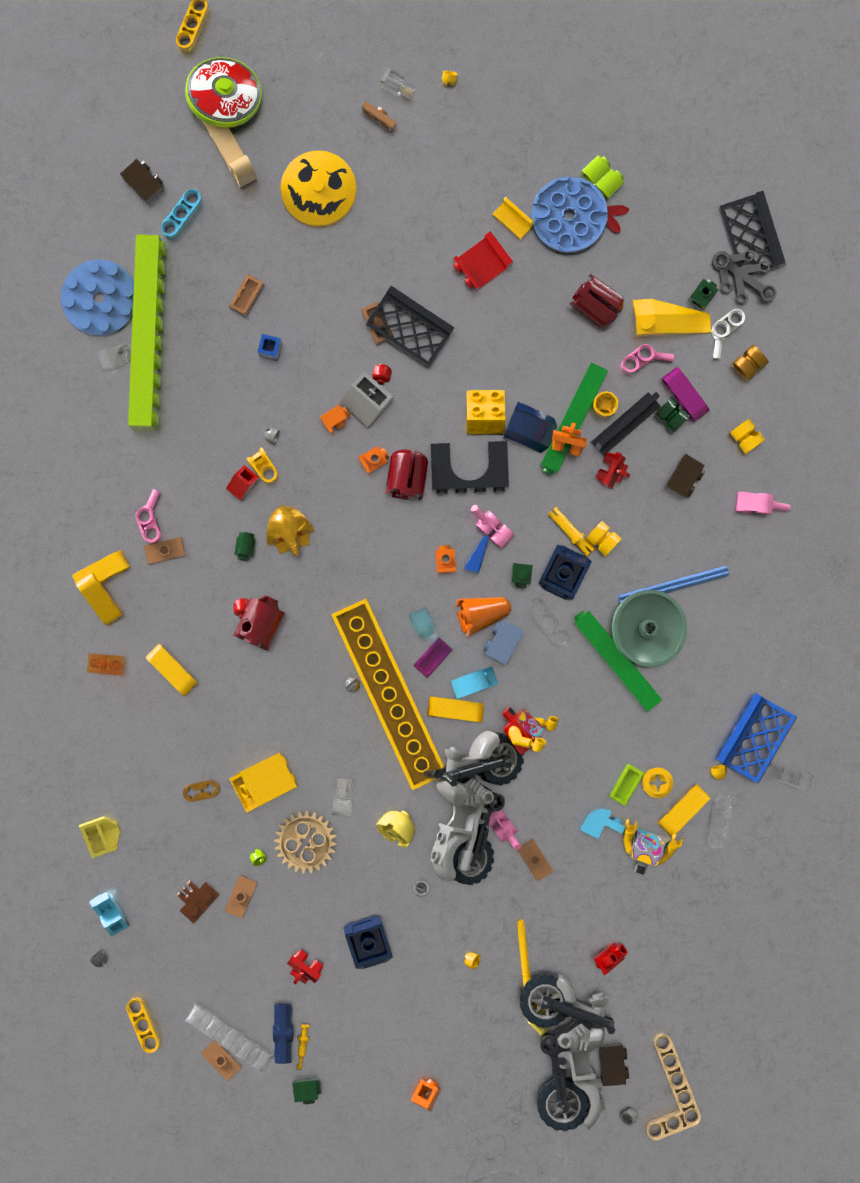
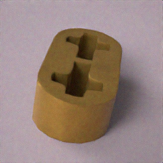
(202, 795)

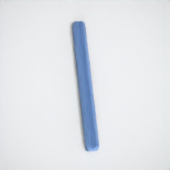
(684, 582)

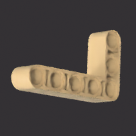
(232, 154)
(677, 1090)

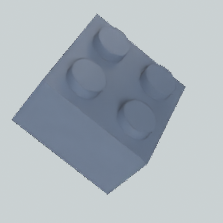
(504, 642)

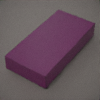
(433, 657)

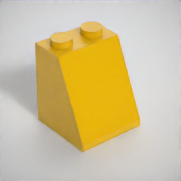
(263, 782)

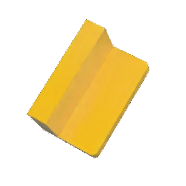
(513, 219)

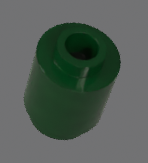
(244, 546)

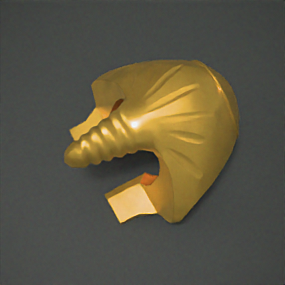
(285, 527)

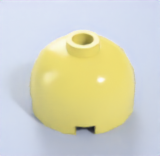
(397, 827)

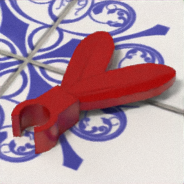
(616, 210)

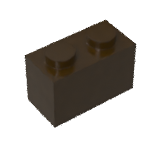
(142, 181)
(684, 477)
(612, 1064)

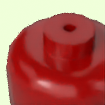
(382, 374)
(239, 606)

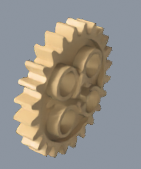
(290, 832)

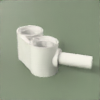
(729, 327)

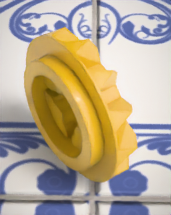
(663, 776)

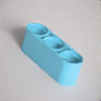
(182, 205)

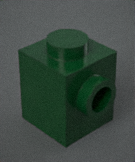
(703, 294)
(521, 575)
(306, 1090)

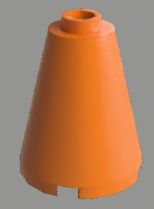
(481, 612)

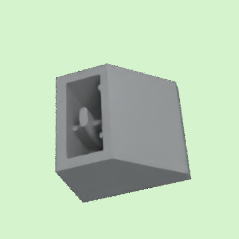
(366, 399)

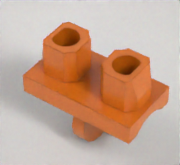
(577, 442)

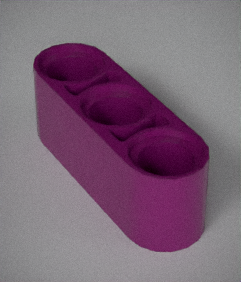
(685, 394)

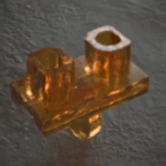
(105, 664)

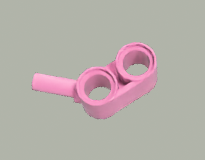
(639, 361)
(760, 503)
(151, 524)
(491, 527)
(504, 828)

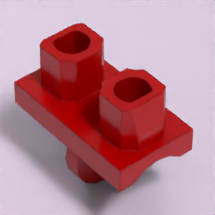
(616, 470)
(610, 957)
(311, 973)

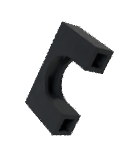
(446, 480)

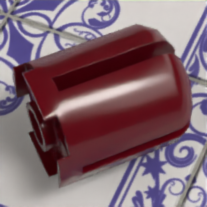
(598, 301)
(407, 474)

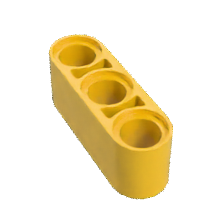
(192, 33)
(104, 568)
(99, 599)
(171, 669)
(455, 709)
(684, 810)
(143, 1035)

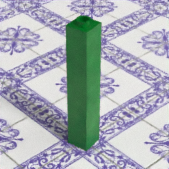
(576, 413)
(620, 666)

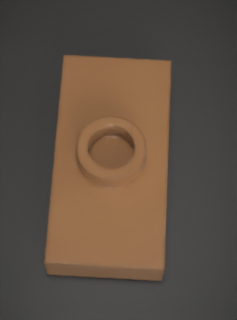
(379, 116)
(246, 295)
(377, 321)
(164, 550)
(535, 860)
(240, 896)
(221, 1060)

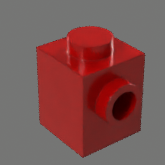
(239, 485)

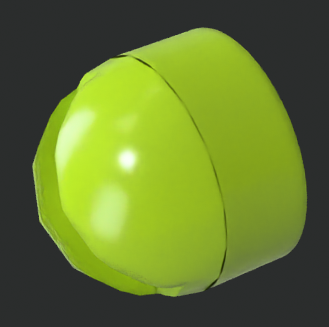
(258, 857)

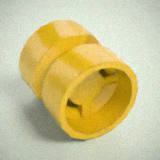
(605, 405)
(747, 436)
(603, 538)

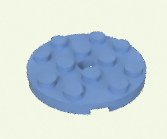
(574, 195)
(79, 295)

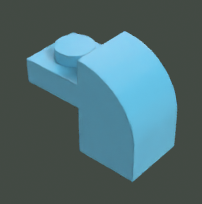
(474, 682)
(597, 820)
(109, 913)

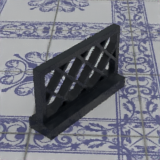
(767, 225)
(420, 313)
(626, 423)

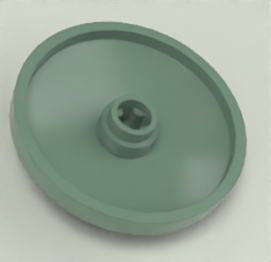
(649, 628)

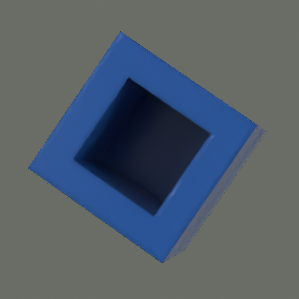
(269, 347)

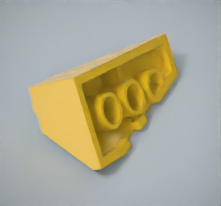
(660, 319)

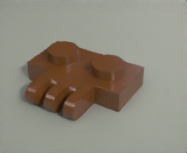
(197, 900)

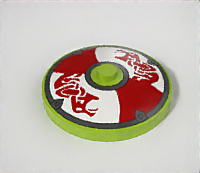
(223, 92)

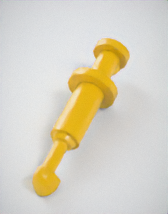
(302, 1044)

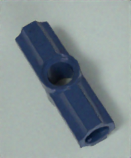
(283, 1033)

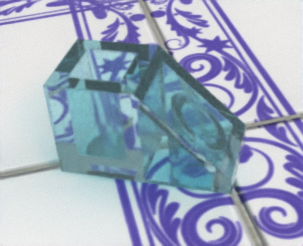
(422, 622)

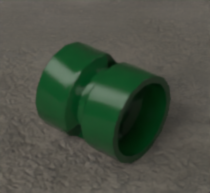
(672, 415)

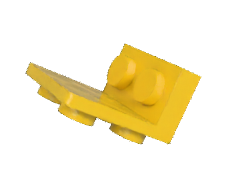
(485, 412)

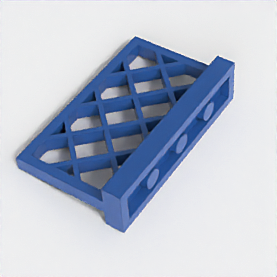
(740, 733)

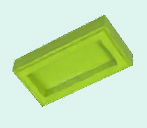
(626, 784)

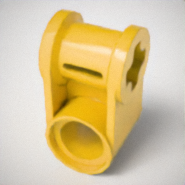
(261, 464)

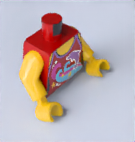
(526, 730)

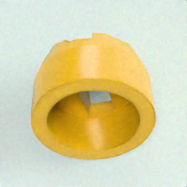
(449, 76)
(719, 772)
(472, 960)

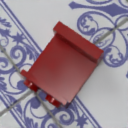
(482, 262)

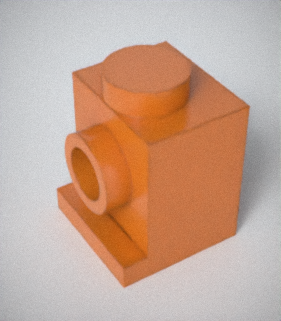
(335, 418)
(371, 466)
(445, 567)
(419, 1096)

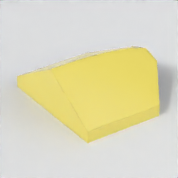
(100, 836)

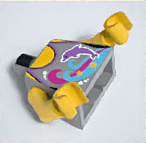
(648, 847)

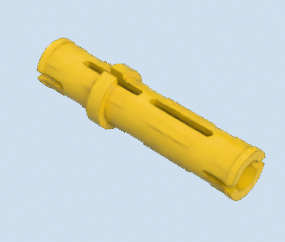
(571, 531)

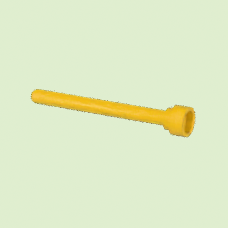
(524, 954)

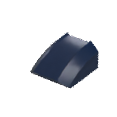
(530, 428)
(564, 572)
(368, 942)

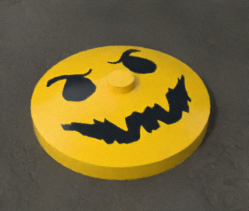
(318, 188)

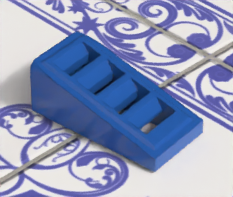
(475, 561)

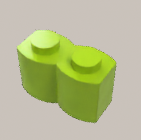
(603, 177)

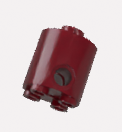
(260, 622)

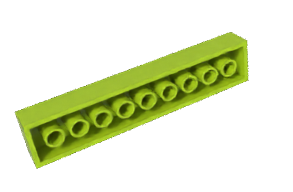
(145, 333)

